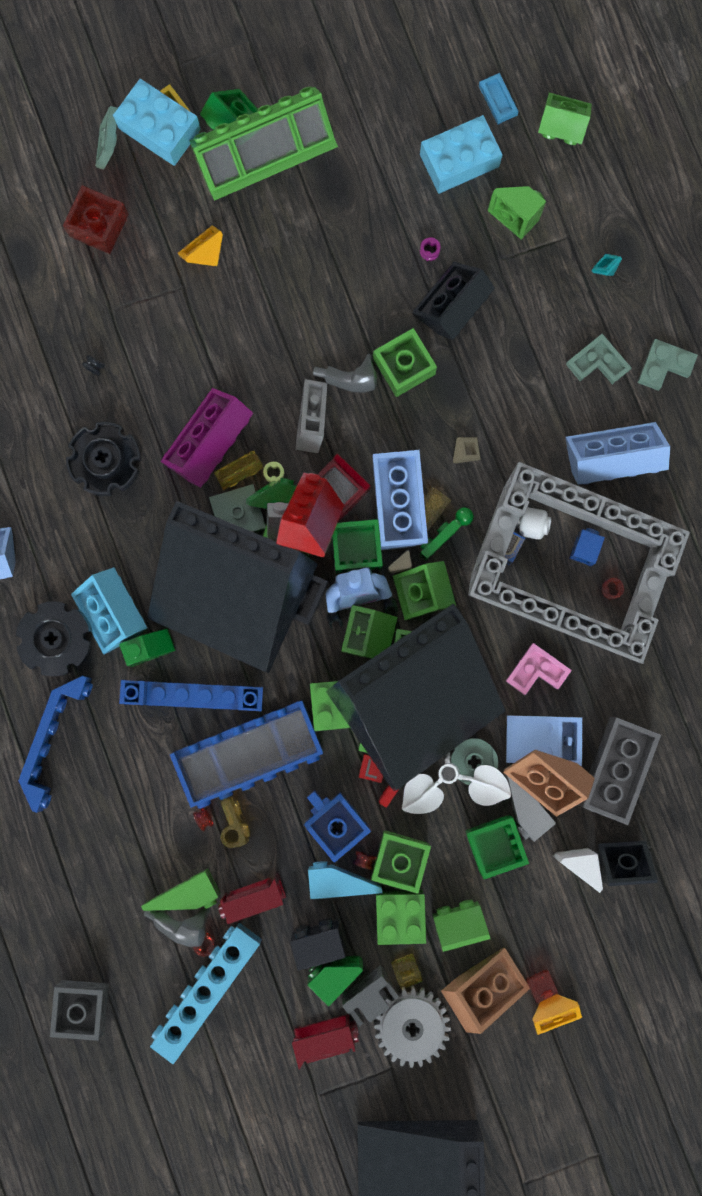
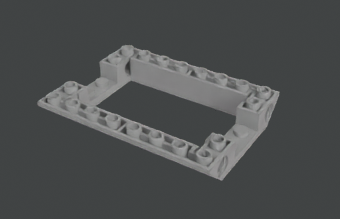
(665, 552)

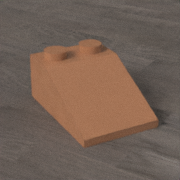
(551, 780)
(485, 991)

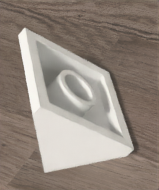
(582, 863)

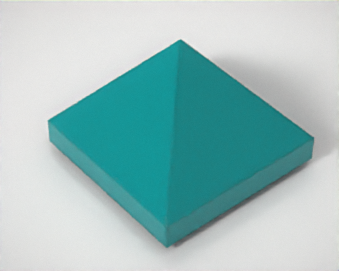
(607, 265)

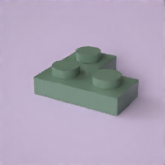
(599, 355)
(664, 358)

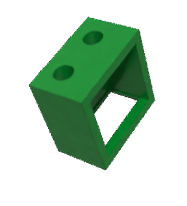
(357, 546)
(497, 847)

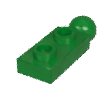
(463, 517)

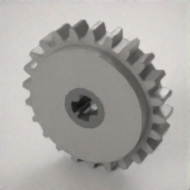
(428, 1032)

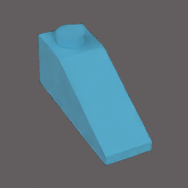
(332, 881)

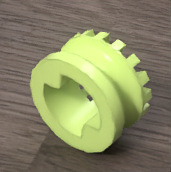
(273, 465)

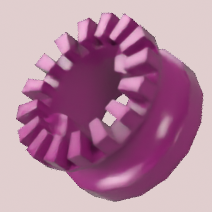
(427, 254)

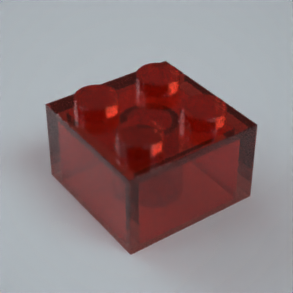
(95, 219)

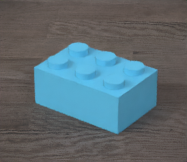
(157, 122)
(460, 154)

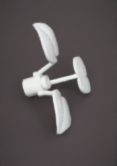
(486, 789)

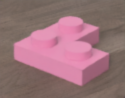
(537, 664)

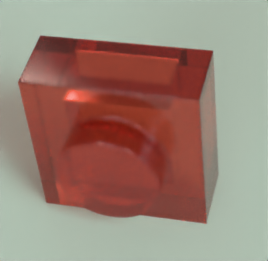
(541, 986)

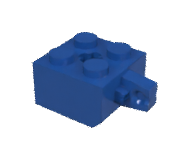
(321, 824)

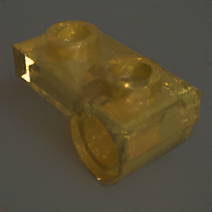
(232, 812)

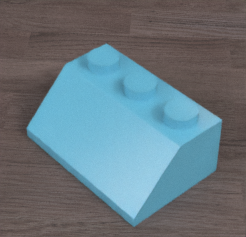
(109, 610)

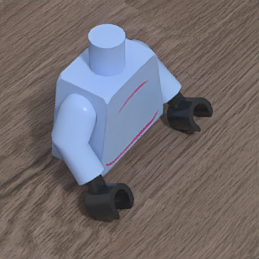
(356, 589)

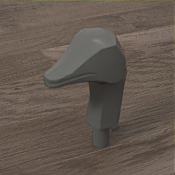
(361, 380)
(187, 933)

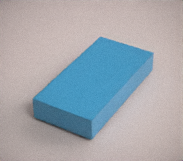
(498, 98)

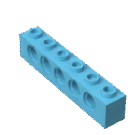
(171, 1045)

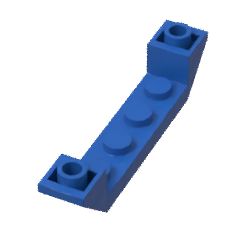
(191, 695)
(35, 793)

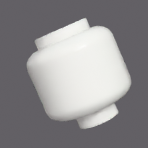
(534, 523)

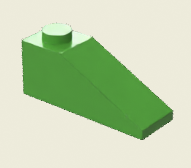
(190, 894)

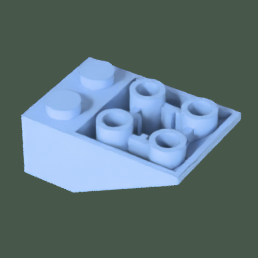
(546, 734)

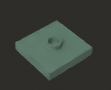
(107, 138)
(233, 508)

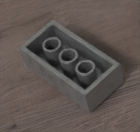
(620, 769)

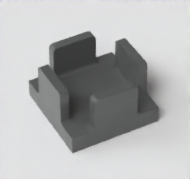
(369, 996)

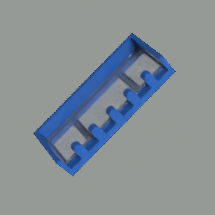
(247, 754)

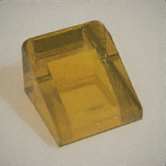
(406, 971)

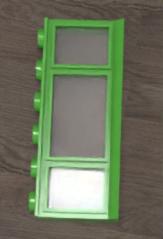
(263, 142)

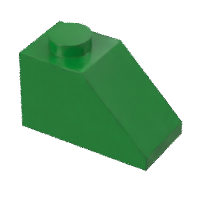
(273, 493)
(147, 647)

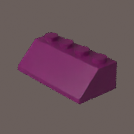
(207, 437)

